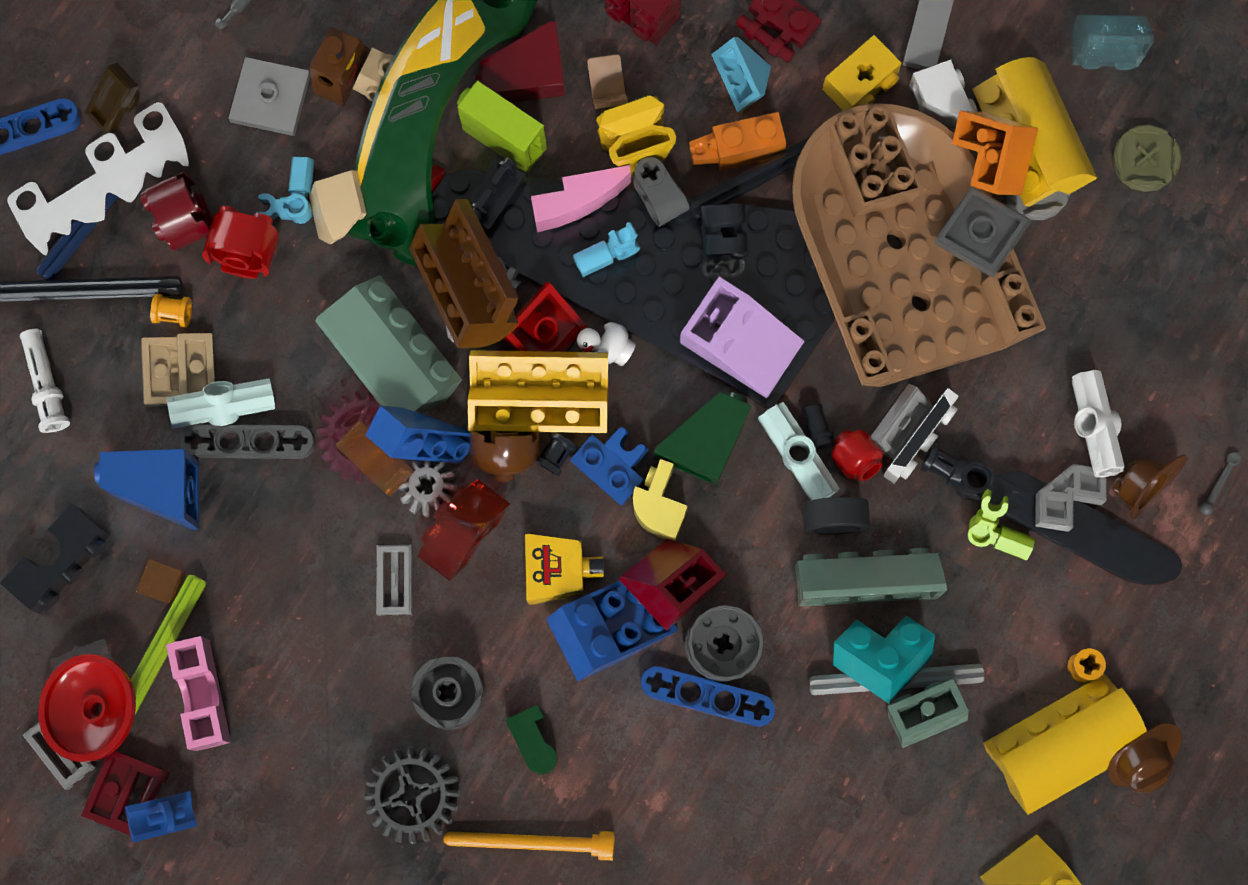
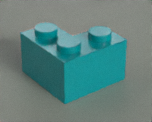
(884, 663)

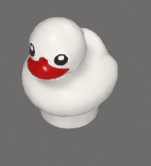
(613, 341)

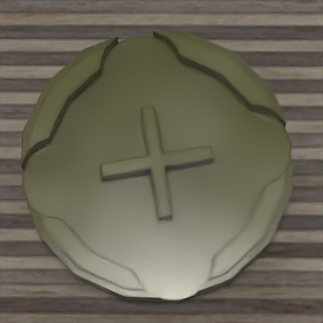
(1146, 158)

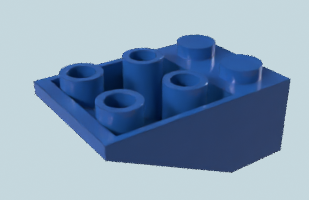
(604, 629)

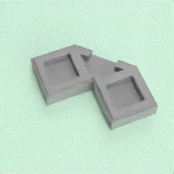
(1056, 498)

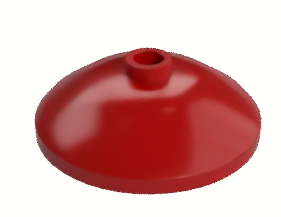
(70, 706)

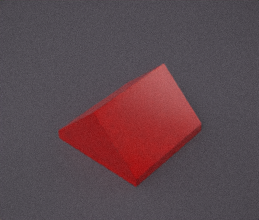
(545, 323)

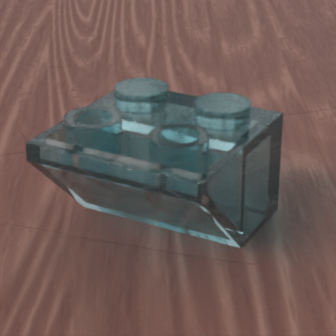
(1110, 41)

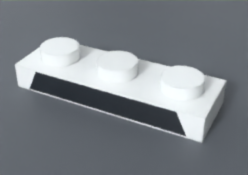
(923, 437)

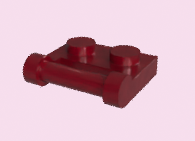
(115, 787)

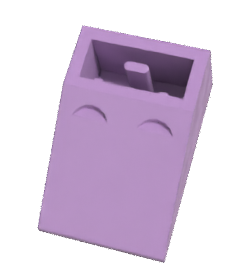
(741, 337)

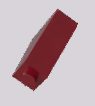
(526, 68)

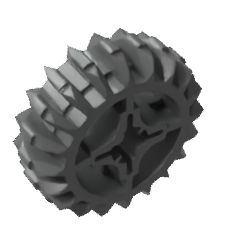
(382, 806)

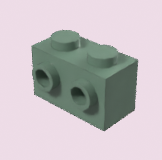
(927, 712)

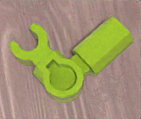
(984, 530)

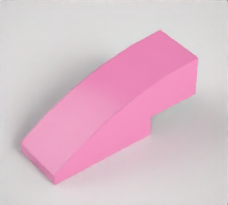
(580, 197)

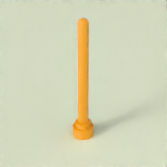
(599, 845)

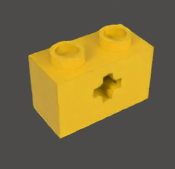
(869, 60)

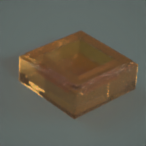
(159, 582)

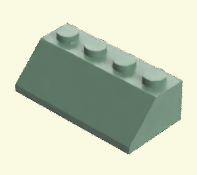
(388, 348)
(869, 579)

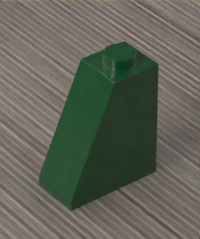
(707, 438)

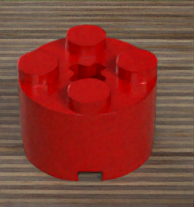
(241, 243)

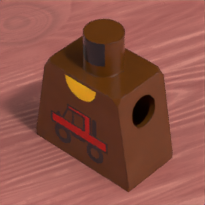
(339, 61)

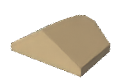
(336, 205)

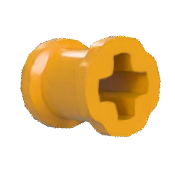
(171, 310)
(1095, 660)

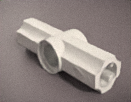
(1097, 423)

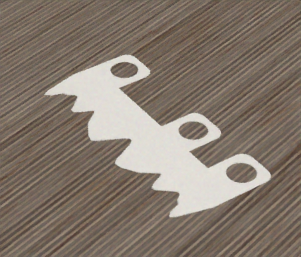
(119, 175)

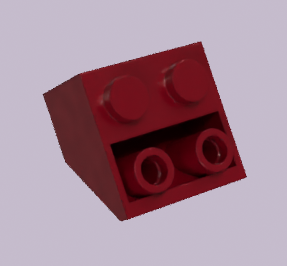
(647, 18)
(672, 580)

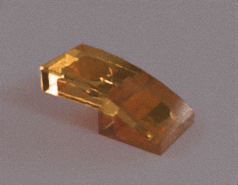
(380, 468)

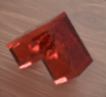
(461, 528)

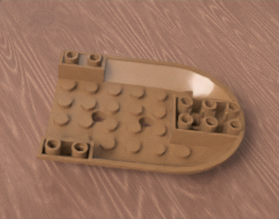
(909, 194)

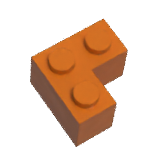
(1002, 150)

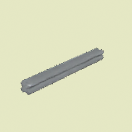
(844, 684)

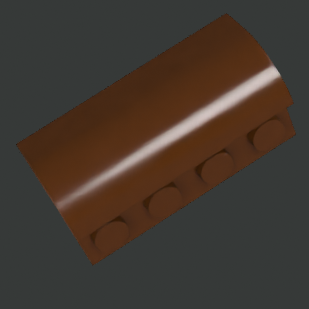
(465, 278)

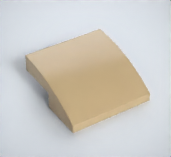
(175, 366)

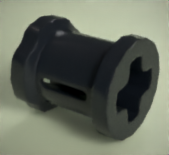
(555, 453)

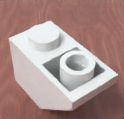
(941, 93)

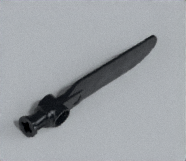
(1092, 536)

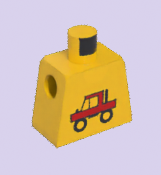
(557, 568)

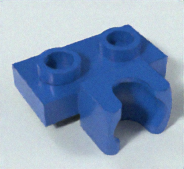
(611, 464)

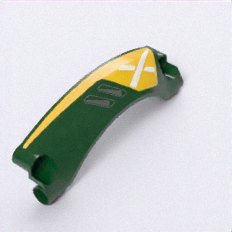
(408, 108)

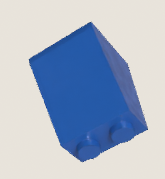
(153, 481)

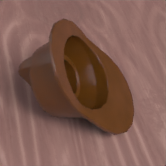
(1145, 480)
(1147, 760)

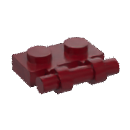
(787, 18)

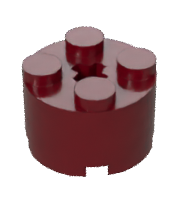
(178, 211)

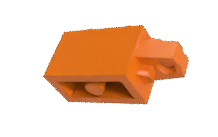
(740, 142)

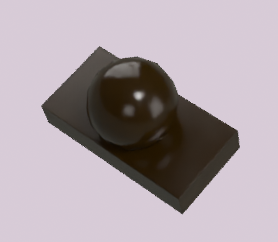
(113, 98)

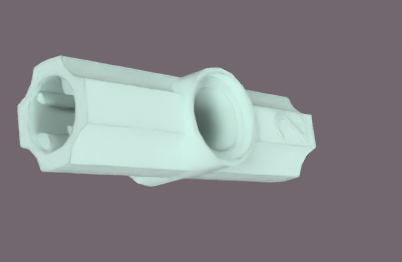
(220, 403)
(787, 434)

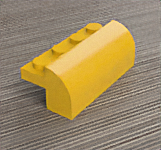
(1028, 95)
(538, 391)
(1065, 743)

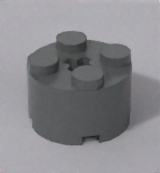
(428, 696)

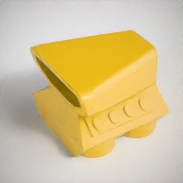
(635, 132)

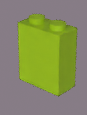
(501, 126)

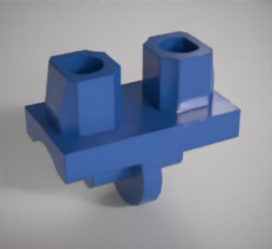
(160, 816)

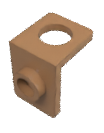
(606, 81)

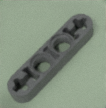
(247, 446)

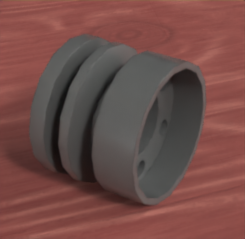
(742, 635)

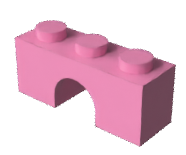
(204, 711)

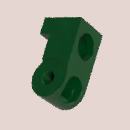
(537, 754)

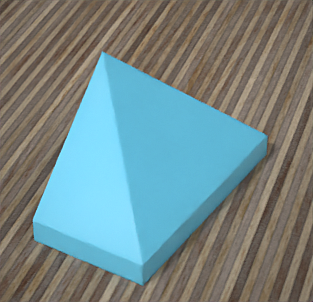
(742, 72)

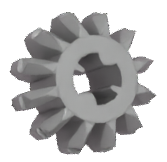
(439, 492)

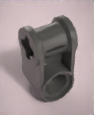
(662, 196)

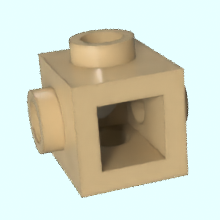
(372, 73)

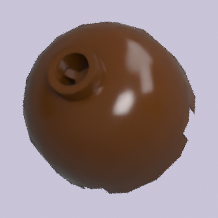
(504, 452)

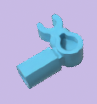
(296, 206)
(620, 245)

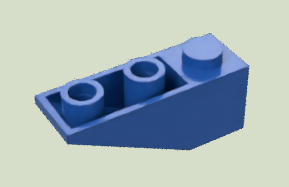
(417, 436)

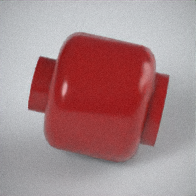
(857, 455)

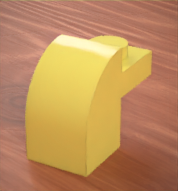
(653, 511)

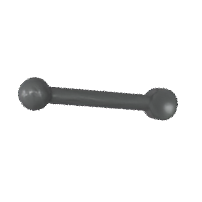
(1232, 460)

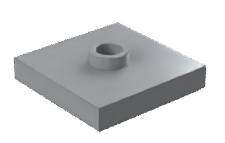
(269, 96)

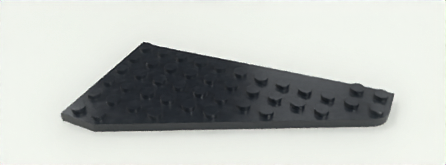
(668, 276)

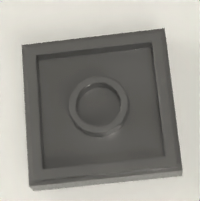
(982, 231)

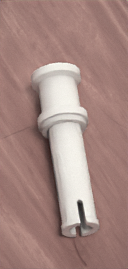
(46, 395)

